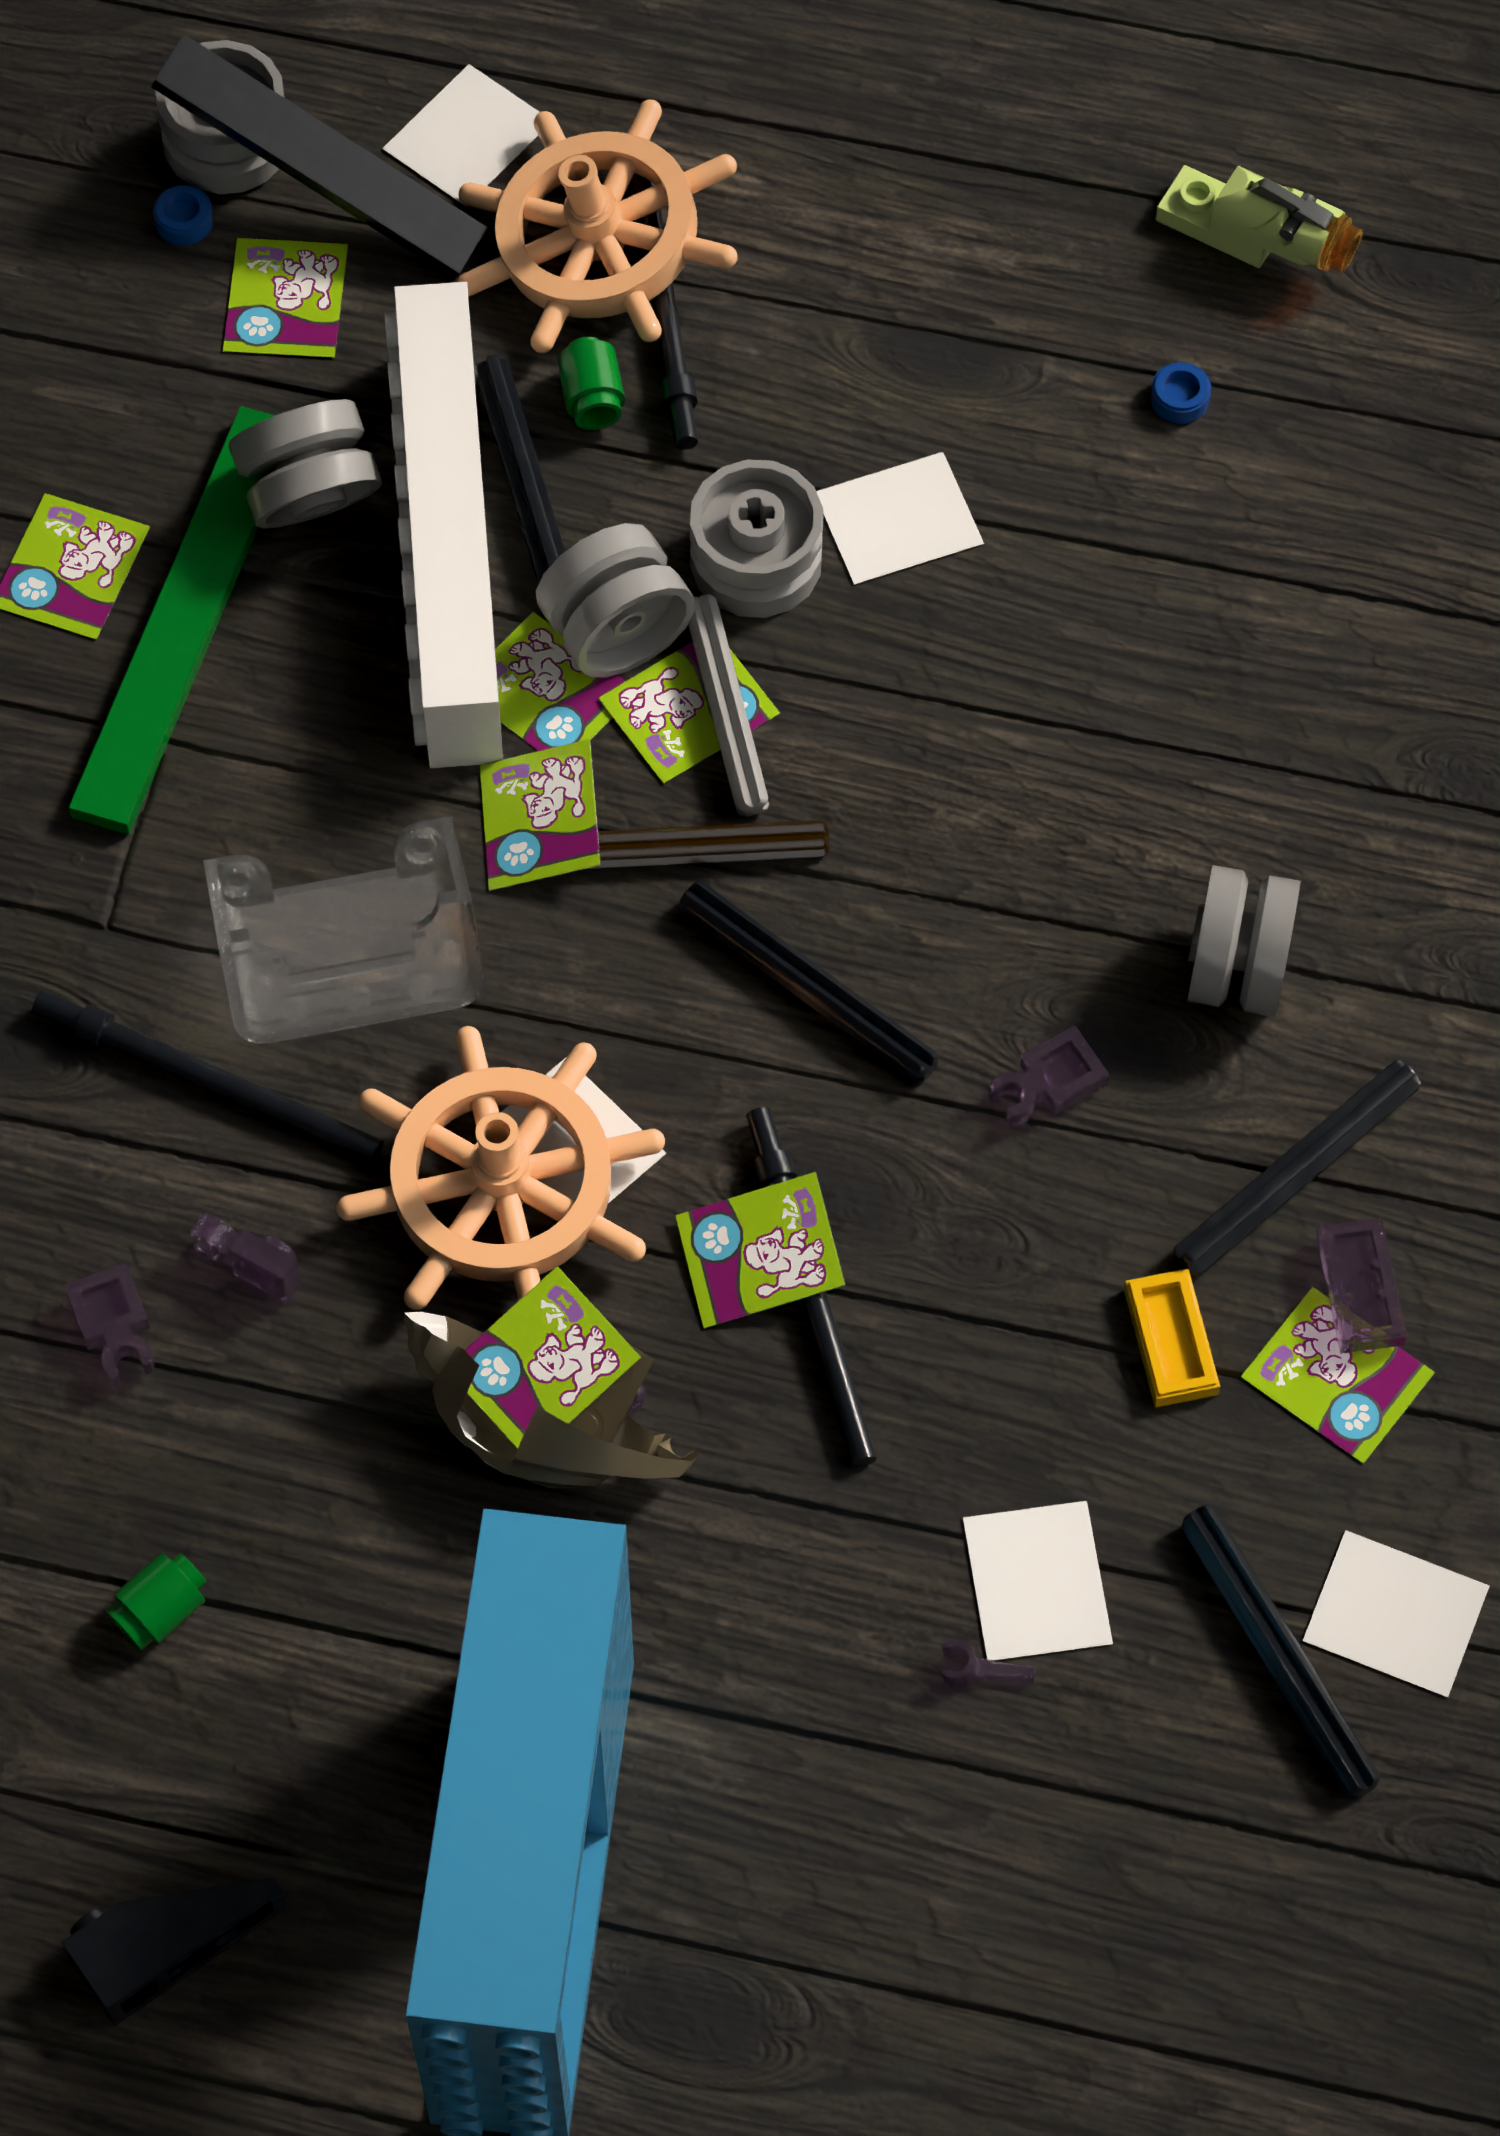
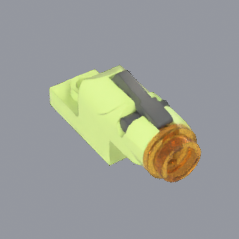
(1259, 217)

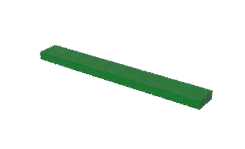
(170, 647)

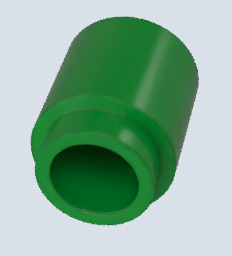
(591, 383)
(157, 1600)

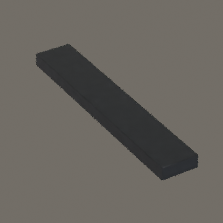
(318, 156)

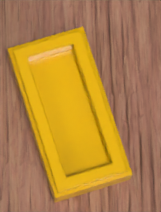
(1171, 1338)

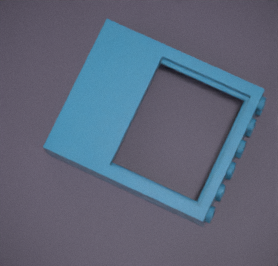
(523, 1826)

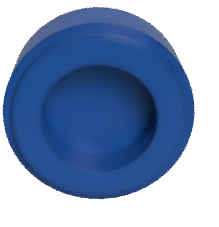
(183, 215)
(1180, 393)

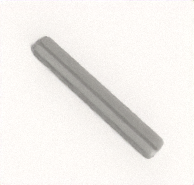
(727, 708)

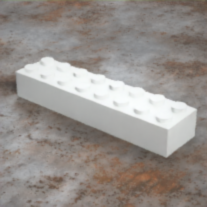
(442, 526)

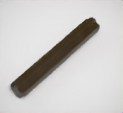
(713, 843)

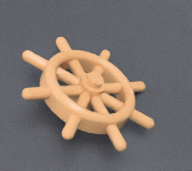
(597, 225)
(500, 1172)

